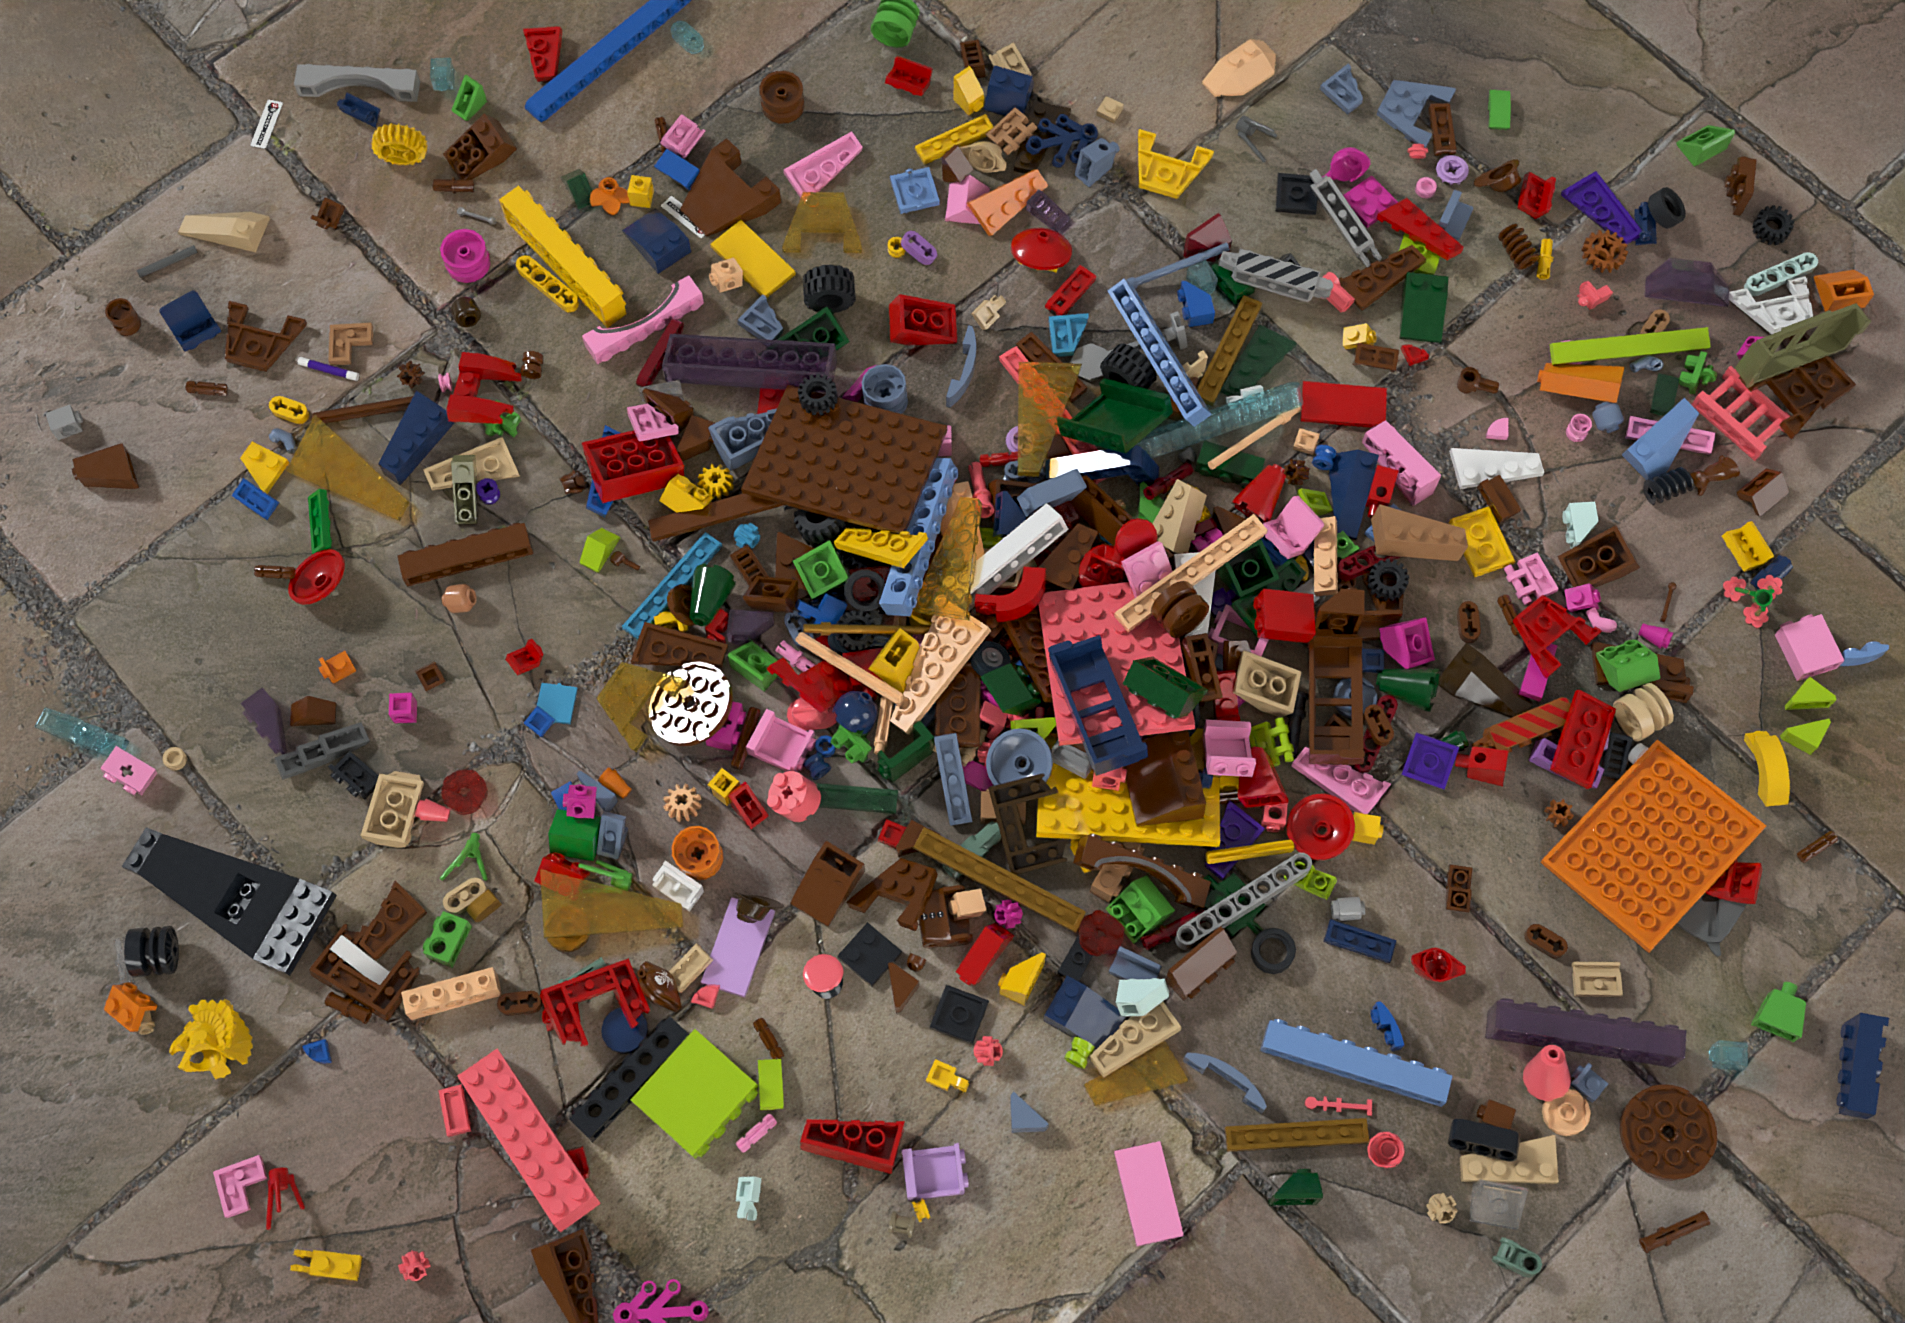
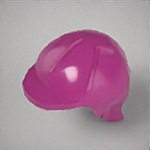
(1348, 164)

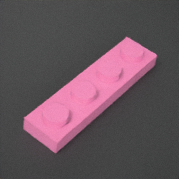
(1696, 440)

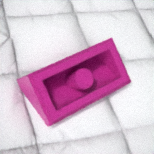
(855, 392)

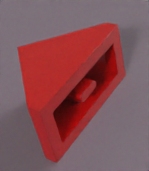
(747, 805)

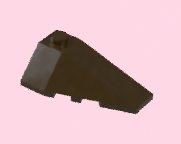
(1480, 681)

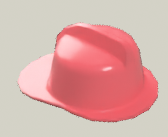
(807, 717)

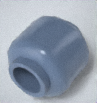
(1608, 416)

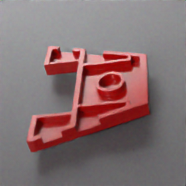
(1545, 623)
(819, 685)

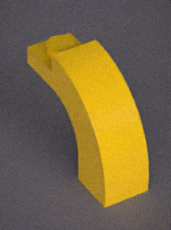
(1772, 767)

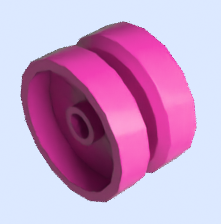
(465, 255)

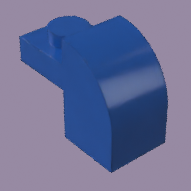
(828, 611)

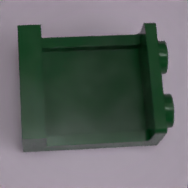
(909, 756)

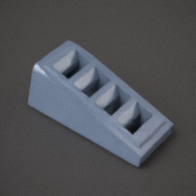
(604, 797)

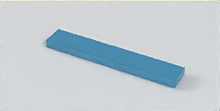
(682, 573)

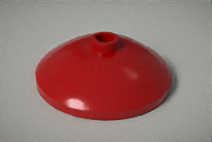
(1041, 249)
(317, 577)
(1316, 813)

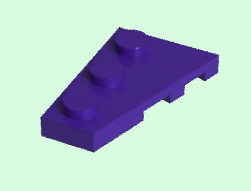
(1236, 830)

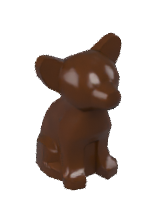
(1721, 470)

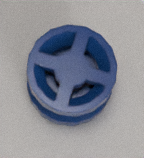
(1324, 457)

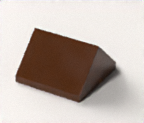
(772, 594)

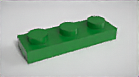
(319, 521)

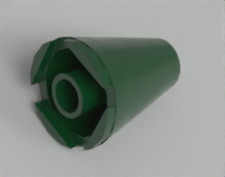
(709, 592)
(1412, 686)

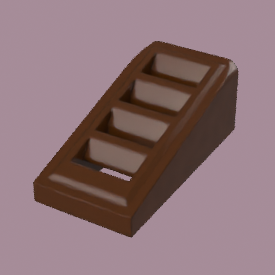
(973, 58)
(741, 554)

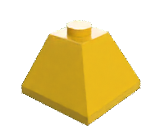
(1021, 979)

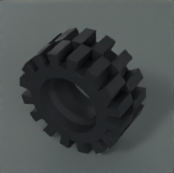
(1777, 216)
(815, 384)
(1388, 568)
(850, 643)

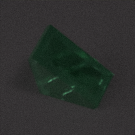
(578, 187)

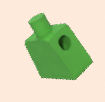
(1782, 1013)

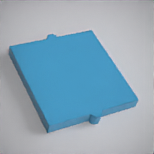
(558, 701)

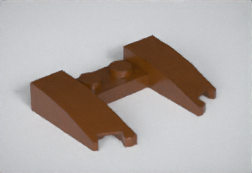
(381, 998)

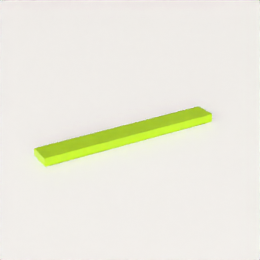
(1629, 346)

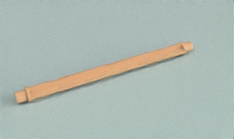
(886, 708)

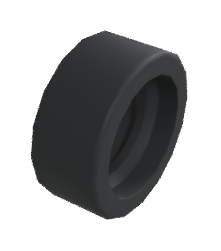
(1666, 208)
(848, 591)
(1282, 936)

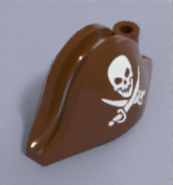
(659, 986)

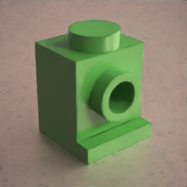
(1348, 547)

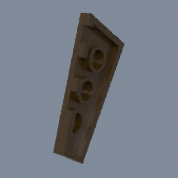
(1025, 161)

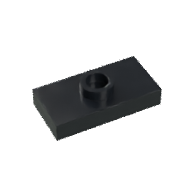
(1075, 961)

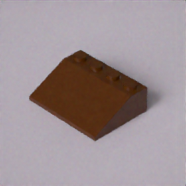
(1166, 782)

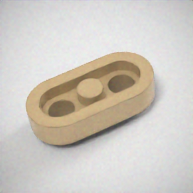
(463, 894)

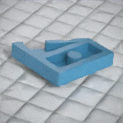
(1066, 333)

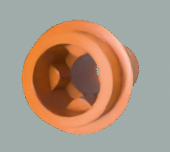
(614, 782)

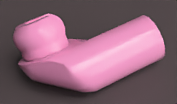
(1604, 624)

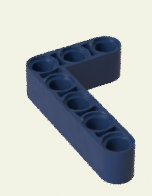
(1107, 464)

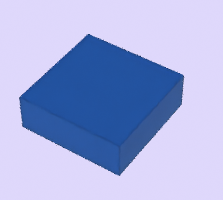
(539, 721)

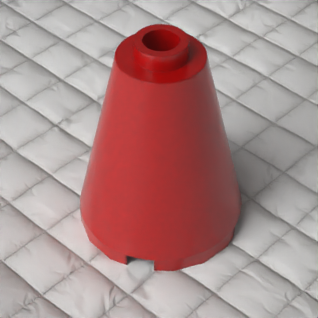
(1261, 494)

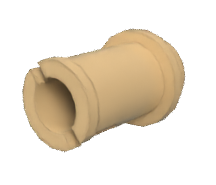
(147, 1024)

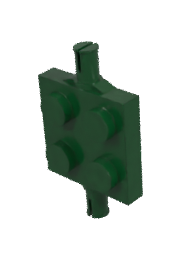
(1222, 890)

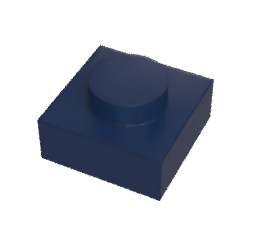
(1372, 660)

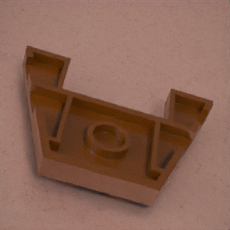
(256, 346)
(1797, 393)
(903, 883)

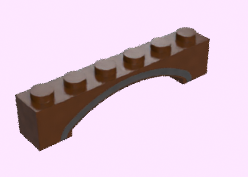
(1188, 888)

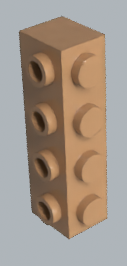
(1111, 875)

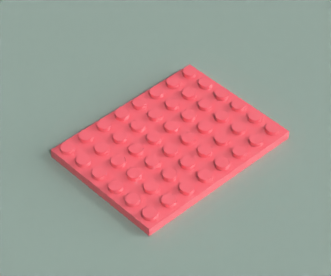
(1089, 613)

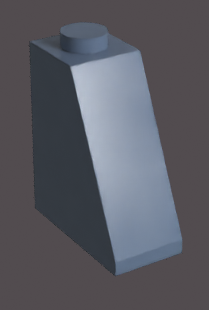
(1053, 492)

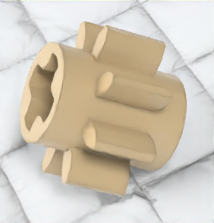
(1441, 1208)

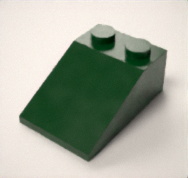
(1423, 307)

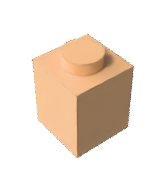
(967, 904)

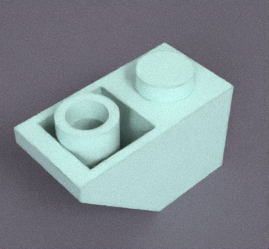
(1580, 521)
(1140, 996)

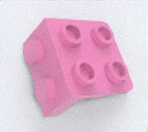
(1294, 528)

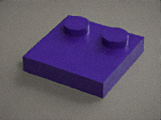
(1430, 760)

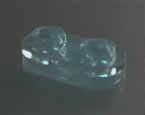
(686, 35)

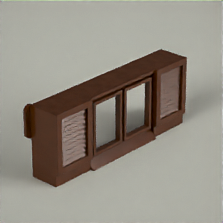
(1336, 657)

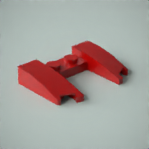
(464, 403)
(561, 997)

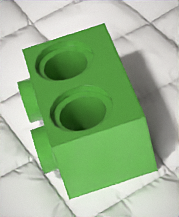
(454, 940)

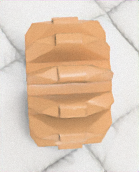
(681, 810)

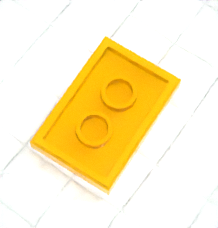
(1486, 544)

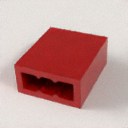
(1285, 615)

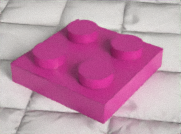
(1368, 200)

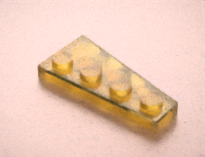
(1146, 1073)

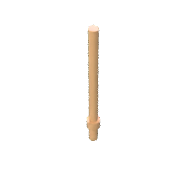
(1281, 418)

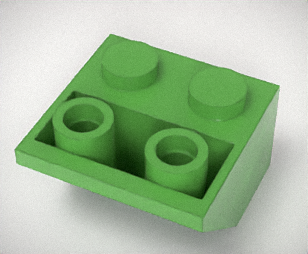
(1629, 665)
(1140, 908)

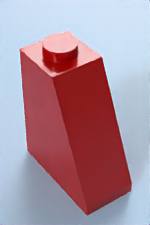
(1264, 786)
(984, 953)

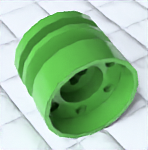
(895, 22)

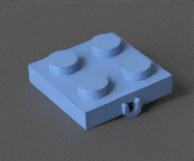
(914, 190)

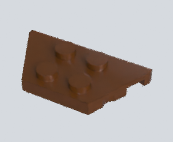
(787, 551)

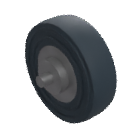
(989, 657)

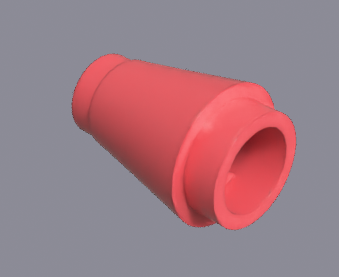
(431, 811)

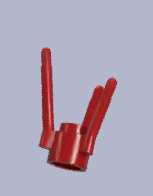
(278, 1181)

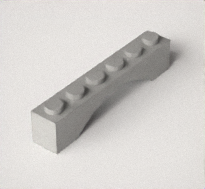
(319, 79)

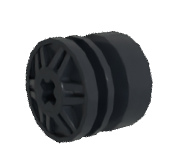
(151, 951)

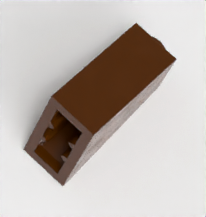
(106, 469)

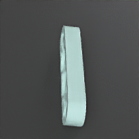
(1781, 274)

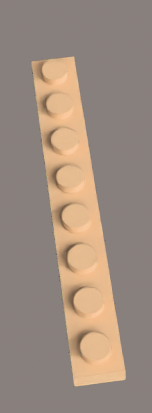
(1193, 570)

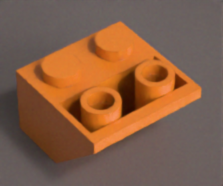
(1843, 289)

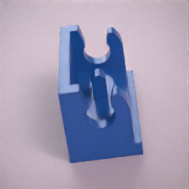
(677, 169)

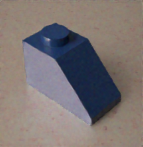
(1007, 515)

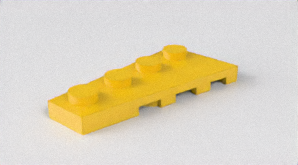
(881, 546)

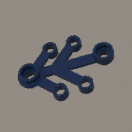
(1063, 137)

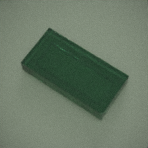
(1664, 394)

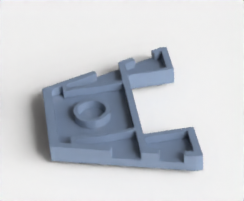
(1405, 103)

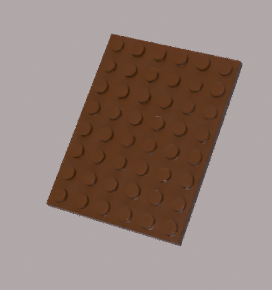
(846, 463)

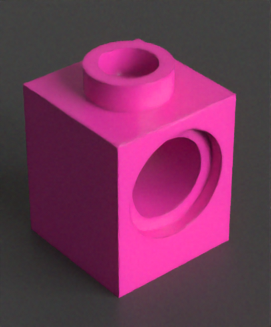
(402, 708)

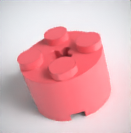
(793, 796)

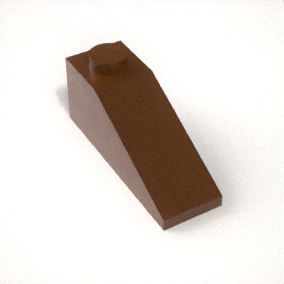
(1201, 665)

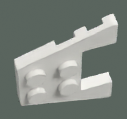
(1776, 312)

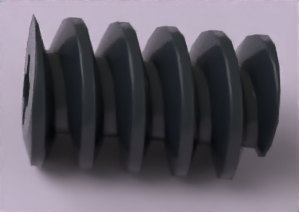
(1668, 485)

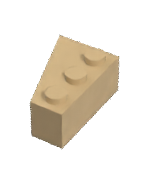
(1179, 516)

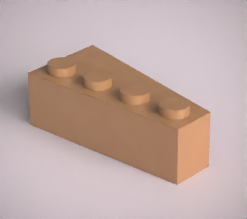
(1416, 536)

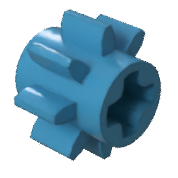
(747, 535)

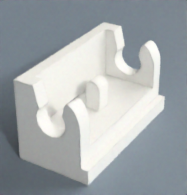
(677, 886)

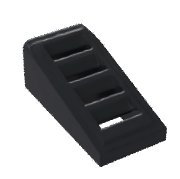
(1627, 741)

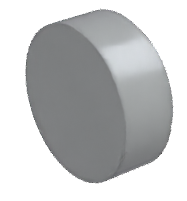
(1637, 752)

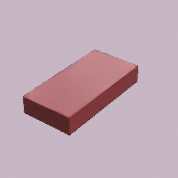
(455, 1110)

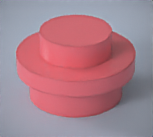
(1417, 151)

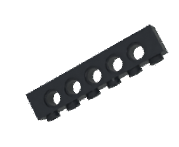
(594, 1126)

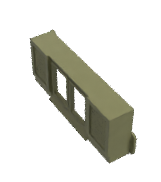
(1832, 335)

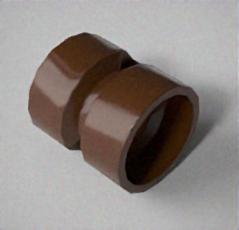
(123, 317)

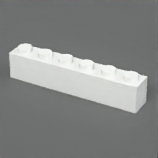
(1016, 550)

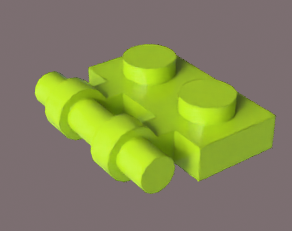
(1263, 736)

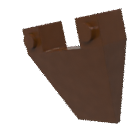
(722, 198)

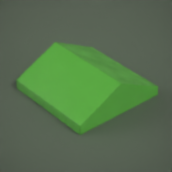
(821, 570)

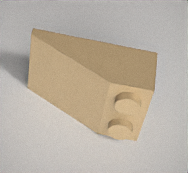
(1267, 684)

